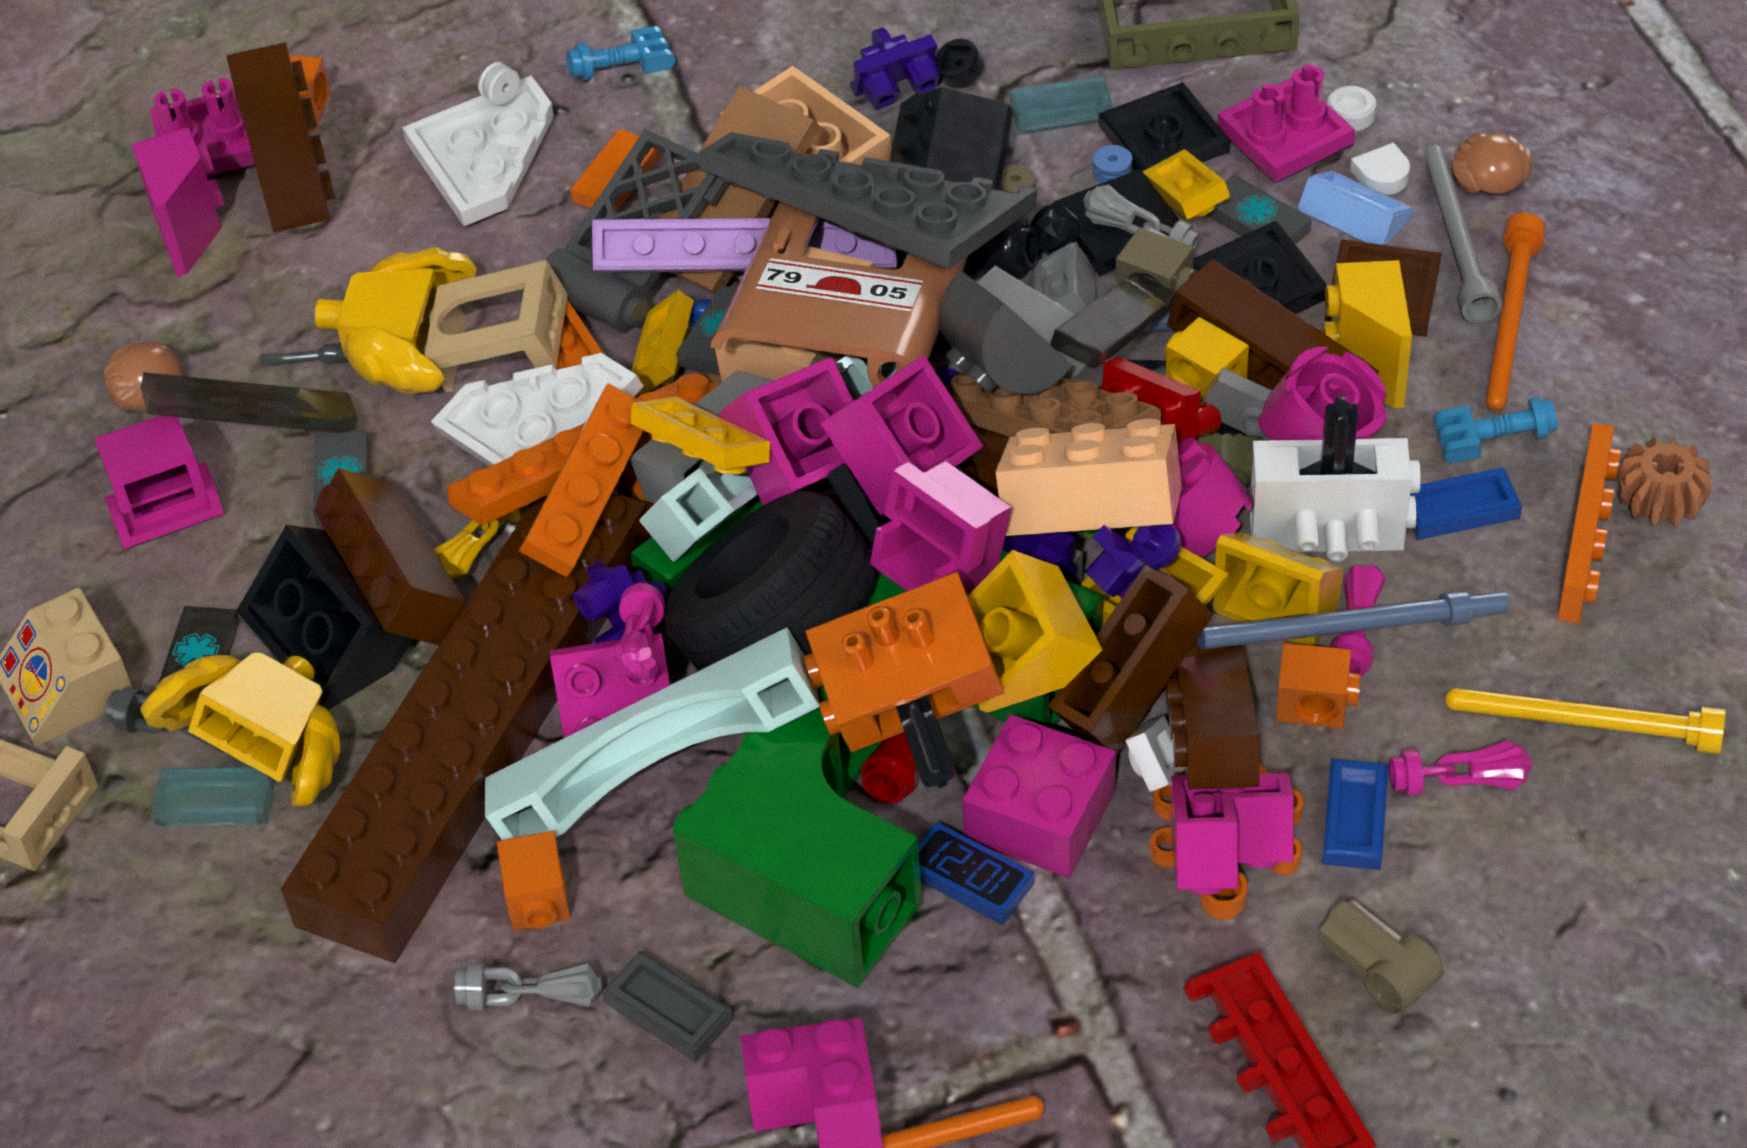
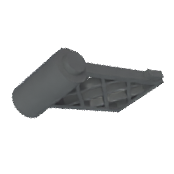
(622, 297)

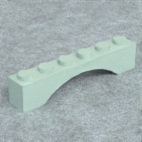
(711, 497)
(736, 695)

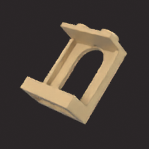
(535, 332)
(57, 798)

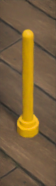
(1698, 728)

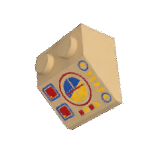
(60, 667)

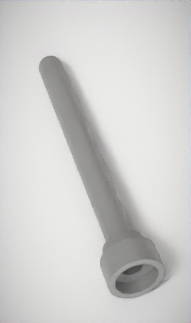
(1478, 295)

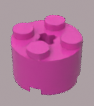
(1315, 379)
(1208, 497)

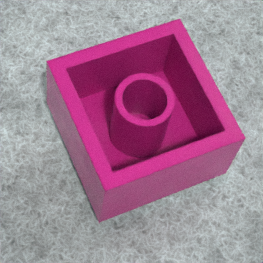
(790, 418)
(898, 423)
(1039, 795)

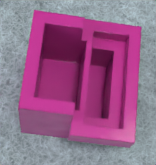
(155, 481)
(939, 528)

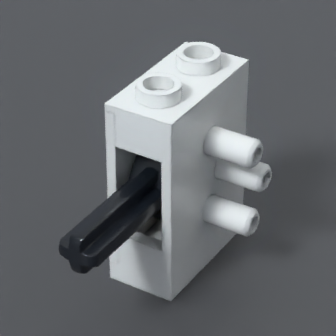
(1334, 490)

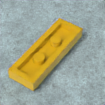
(700, 434)

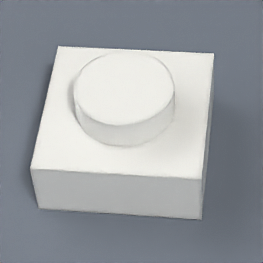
(1152, 753)

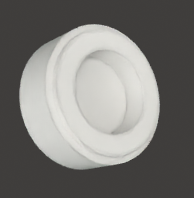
(1354, 106)

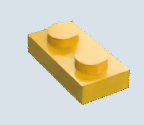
(1187, 184)
(660, 339)

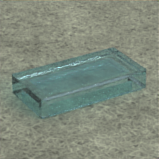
(1059, 105)
(212, 797)

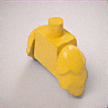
(387, 317)
(256, 714)

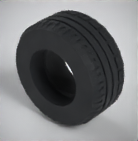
(772, 570)

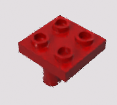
(1177, 401)

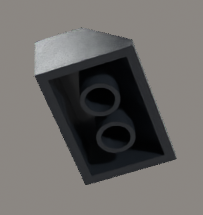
(954, 134)
(314, 610)

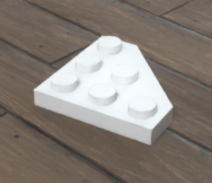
(481, 149)
(530, 409)

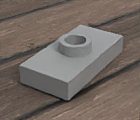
(1237, 401)

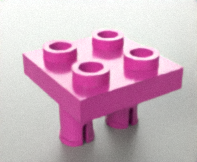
(211, 120)
(1287, 125)
(591, 684)

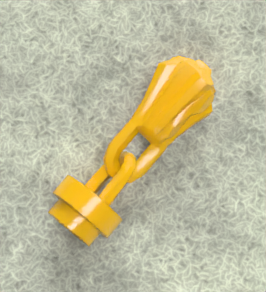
(461, 550)

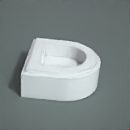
(1382, 169)

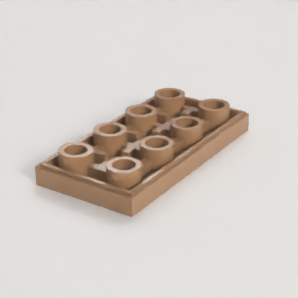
(753, 116)
(1055, 408)

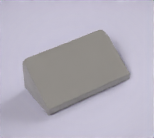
(1066, 278)

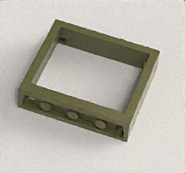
(1199, 37)

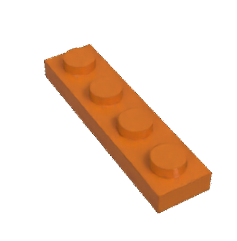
(584, 483)
(1587, 539)

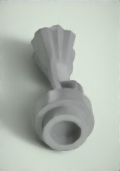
(1111, 209)
(572, 985)

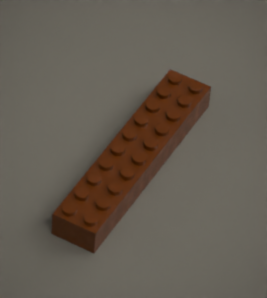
(463, 719)

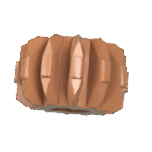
(1664, 481)

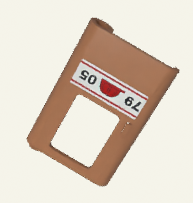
(835, 303)

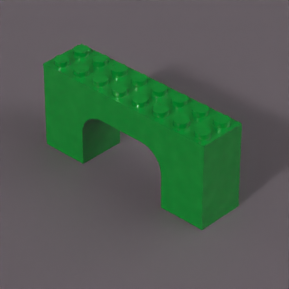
(798, 860)

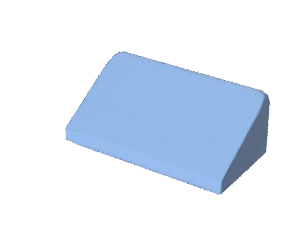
(1353, 207)

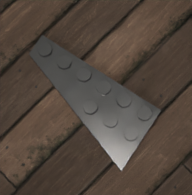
(881, 199)

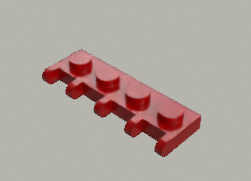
(1280, 1056)

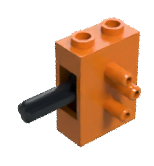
(902, 670)

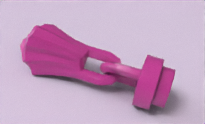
(1361, 591)
(640, 609)
(1498, 766)

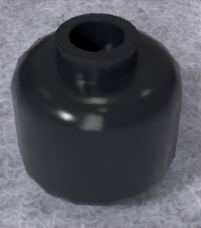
(1011, 250)

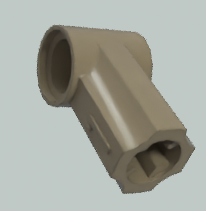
(1391, 966)

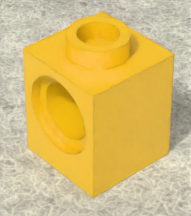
(1201, 352)

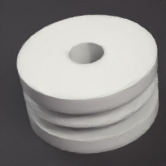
(498, 83)

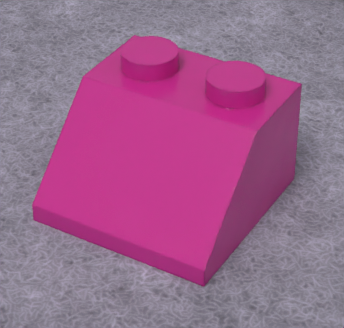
(180, 194)

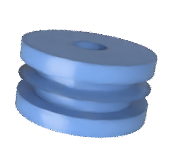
(1111, 163)

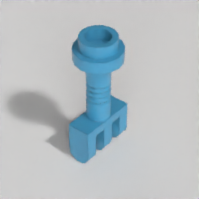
(646, 47)
(1462, 434)

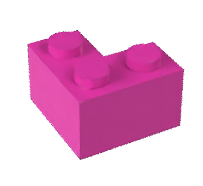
(1228, 827)
(812, 1077)

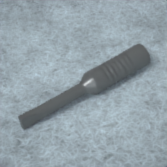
(328, 354)

